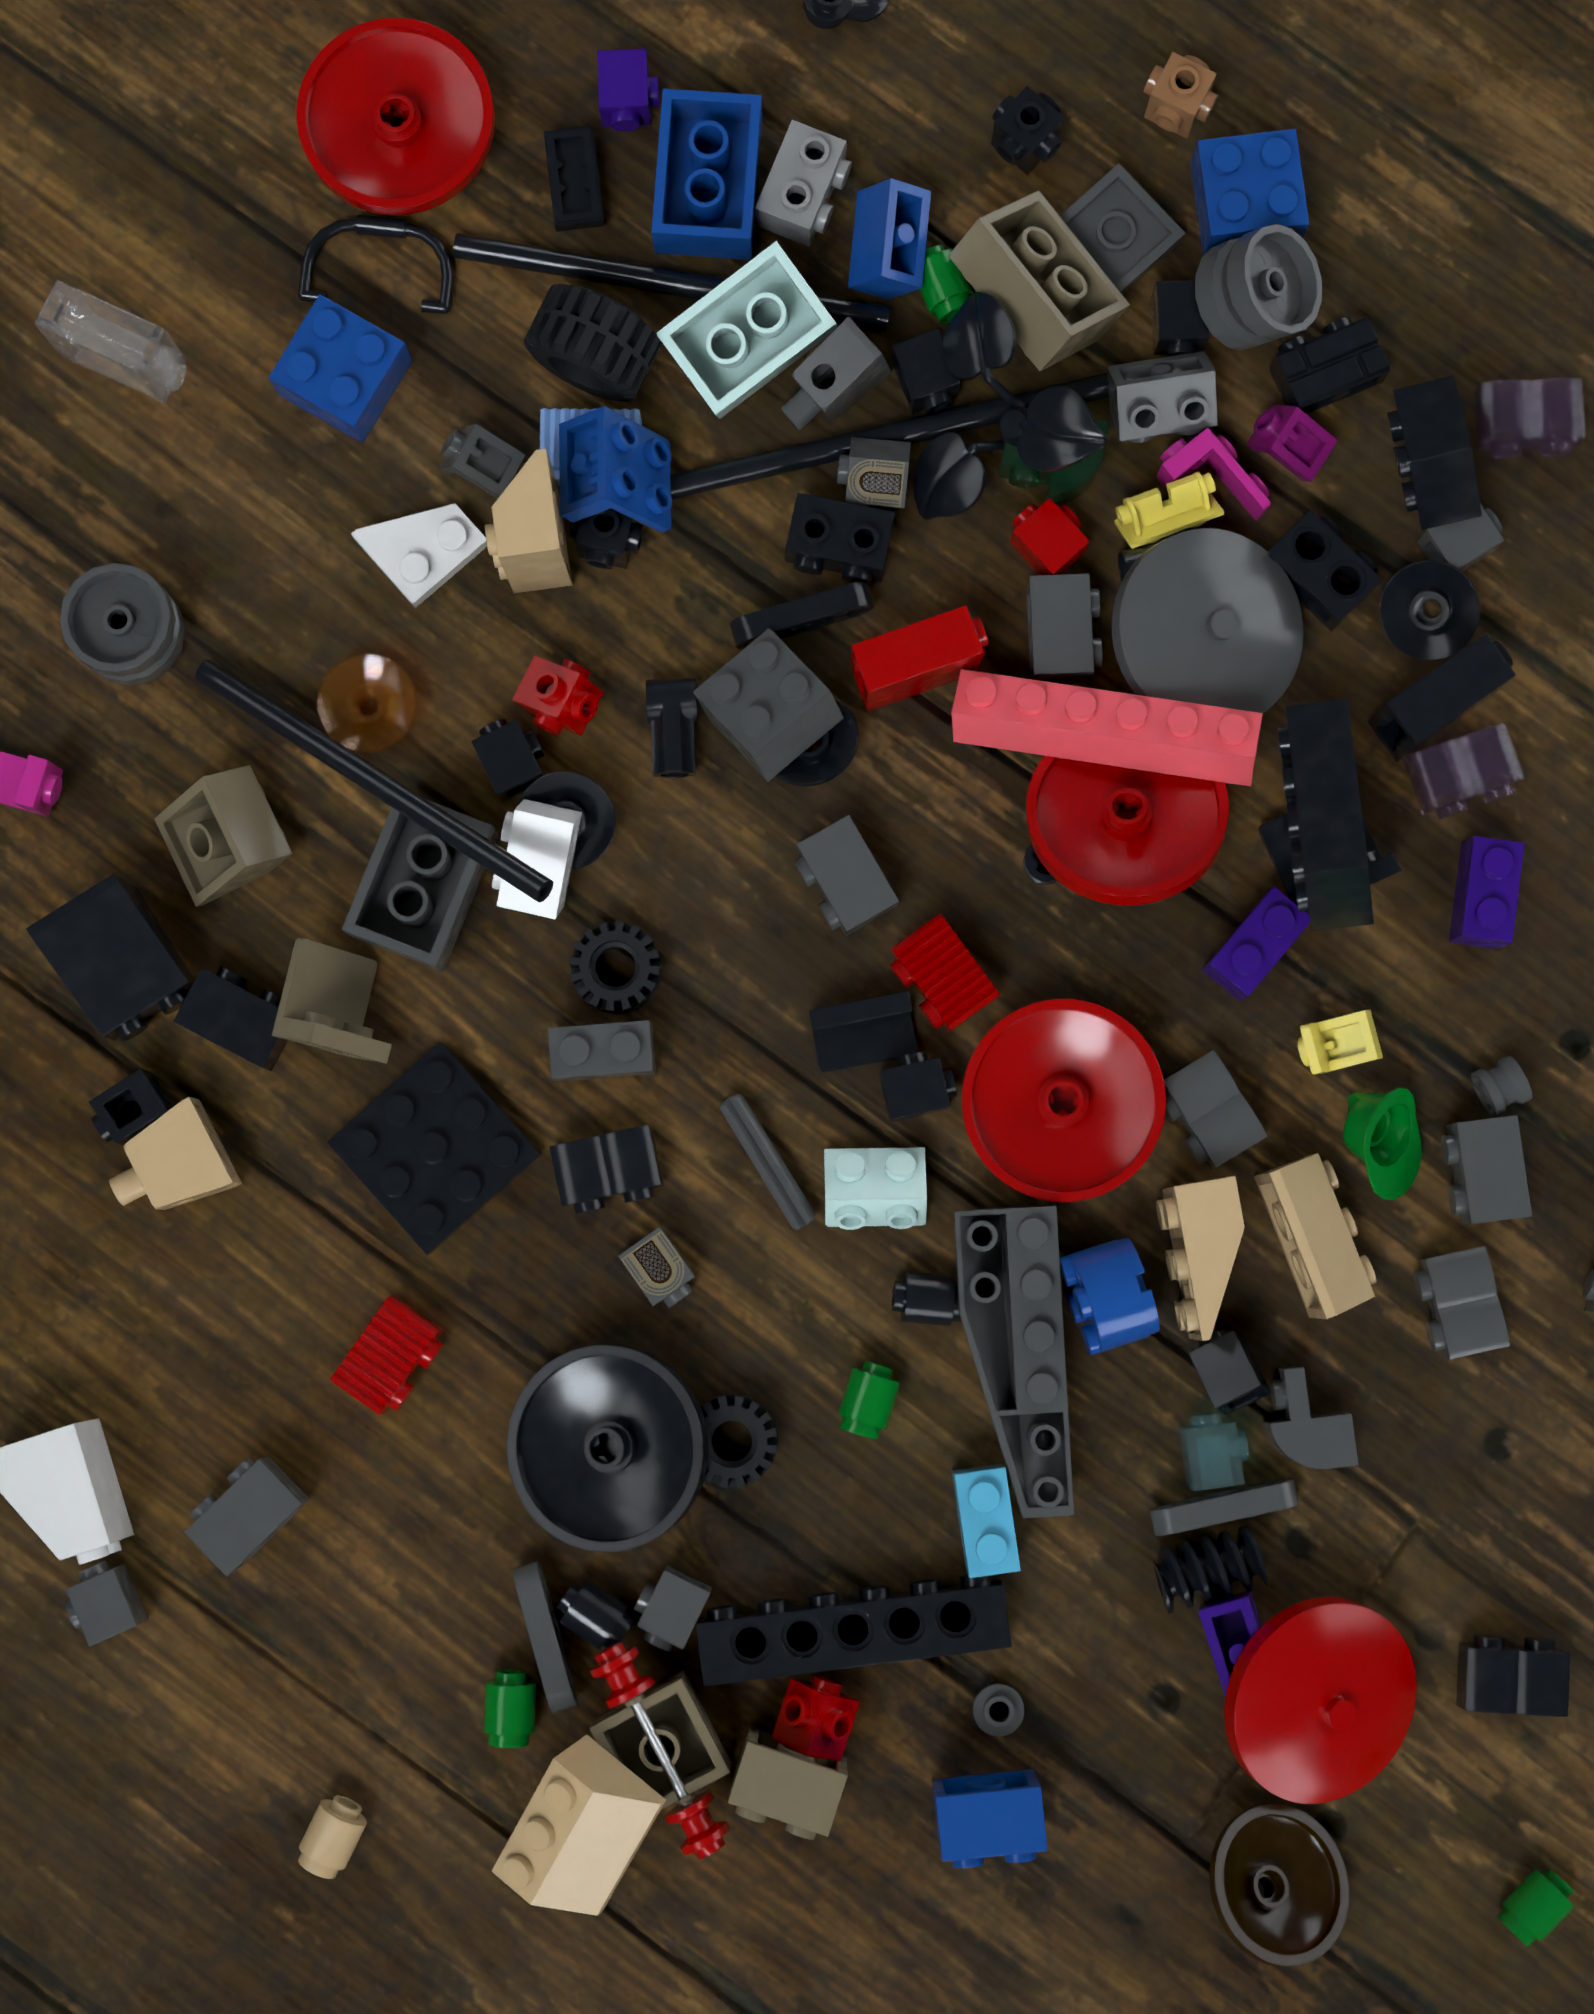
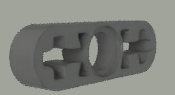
(1223, 1506)
(545, 1637)

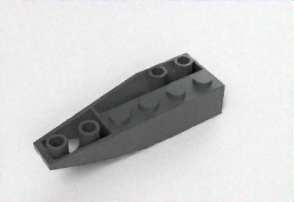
(1017, 1344)

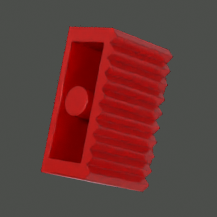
(943, 974)
(388, 1355)

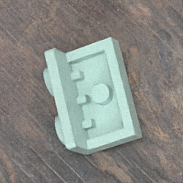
(875, 1187)

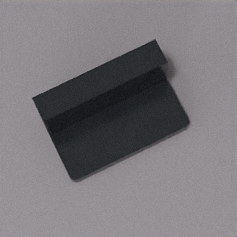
(863, 1032)

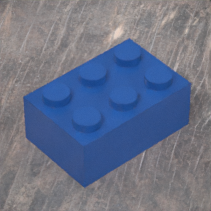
(707, 174)

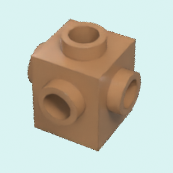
(1180, 94)

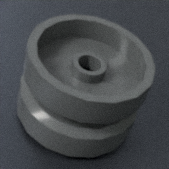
(1258, 287)
(104, 601)

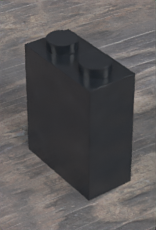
(1442, 696)

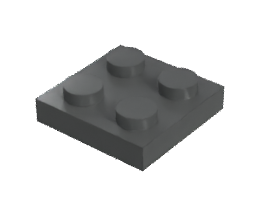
(1122, 228)

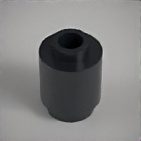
(926, 1298)
(595, 1615)

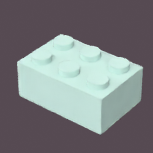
(747, 330)

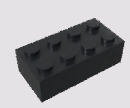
(1325, 816)

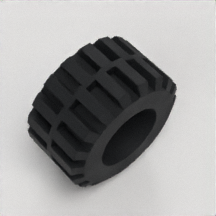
(592, 342)

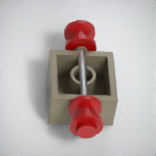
(665, 1742)

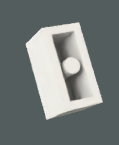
(546, 841)

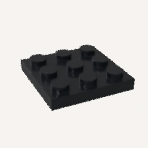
(434, 1148)

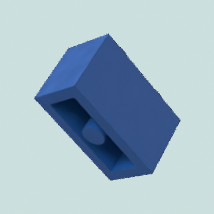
(889, 239)

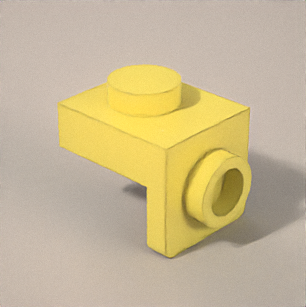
(1339, 1042)

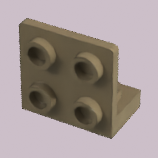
(328, 1002)

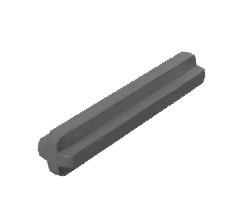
(767, 1161)

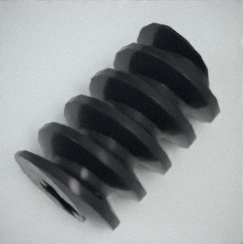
(1209, 1567)

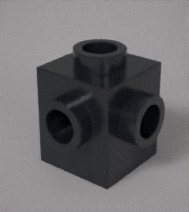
(1027, 129)
(610, 547)

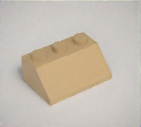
(528, 530)
(1316, 1236)
(578, 1831)

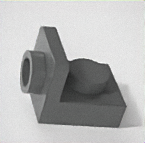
(481, 458)

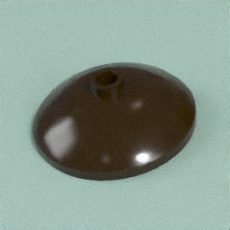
(1301, 1881)

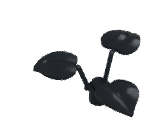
(1048, 434)

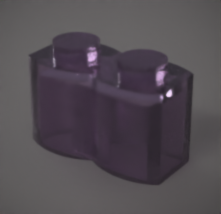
(1530, 416)
(1464, 770)

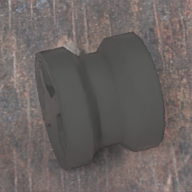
(1501, 1086)

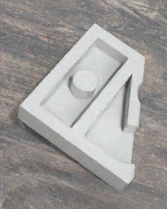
(422, 549)

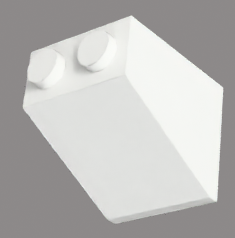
(67, 1490)

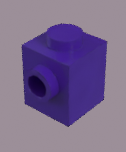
(625, 89)

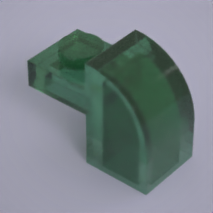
(1061, 484)

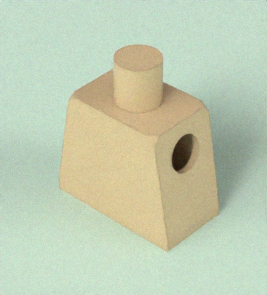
(176, 1160)

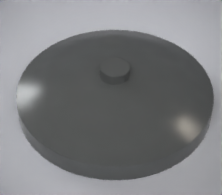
(1208, 622)

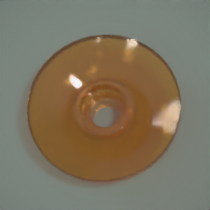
(356, 681)

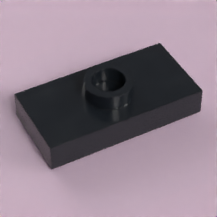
(573, 178)

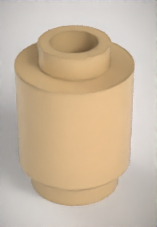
(331, 1836)

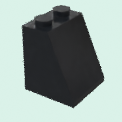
(114, 958)

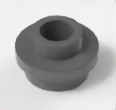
(990, 1695)

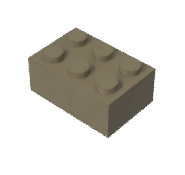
(1040, 278)

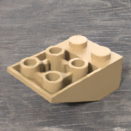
(1205, 1237)

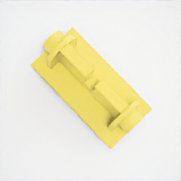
(1148, 519)

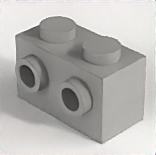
(802, 183)

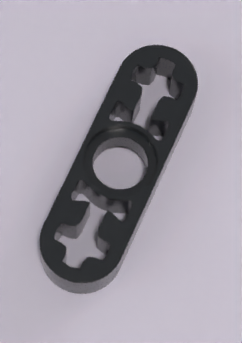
(804, 613)

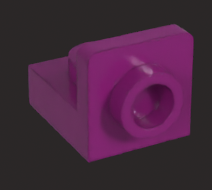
(1292, 440)

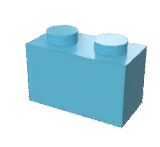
(986, 1520)

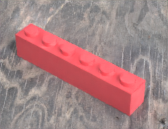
(1106, 727)

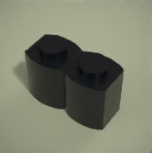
(606, 1167)
(1513, 1678)

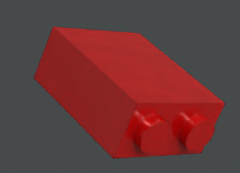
(917, 657)

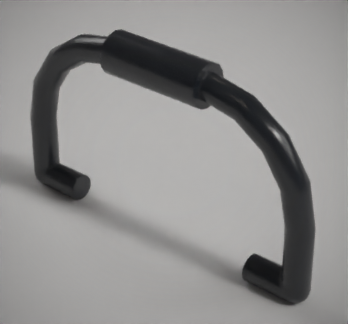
(382, 227)

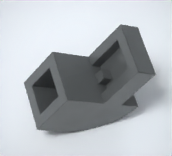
(1308, 1439)

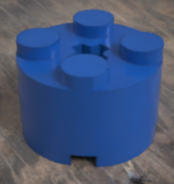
(1109, 1295)

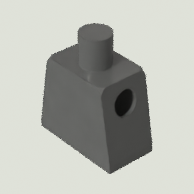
(846, 358)

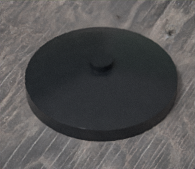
(607, 1447)

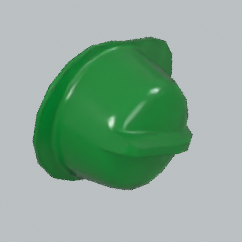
(1386, 1137)

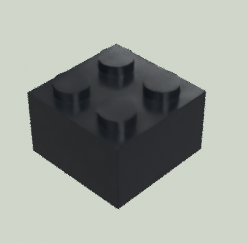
(1434, 453)

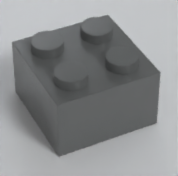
(768, 704)

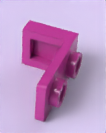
(1184, 459)
(29, 783)

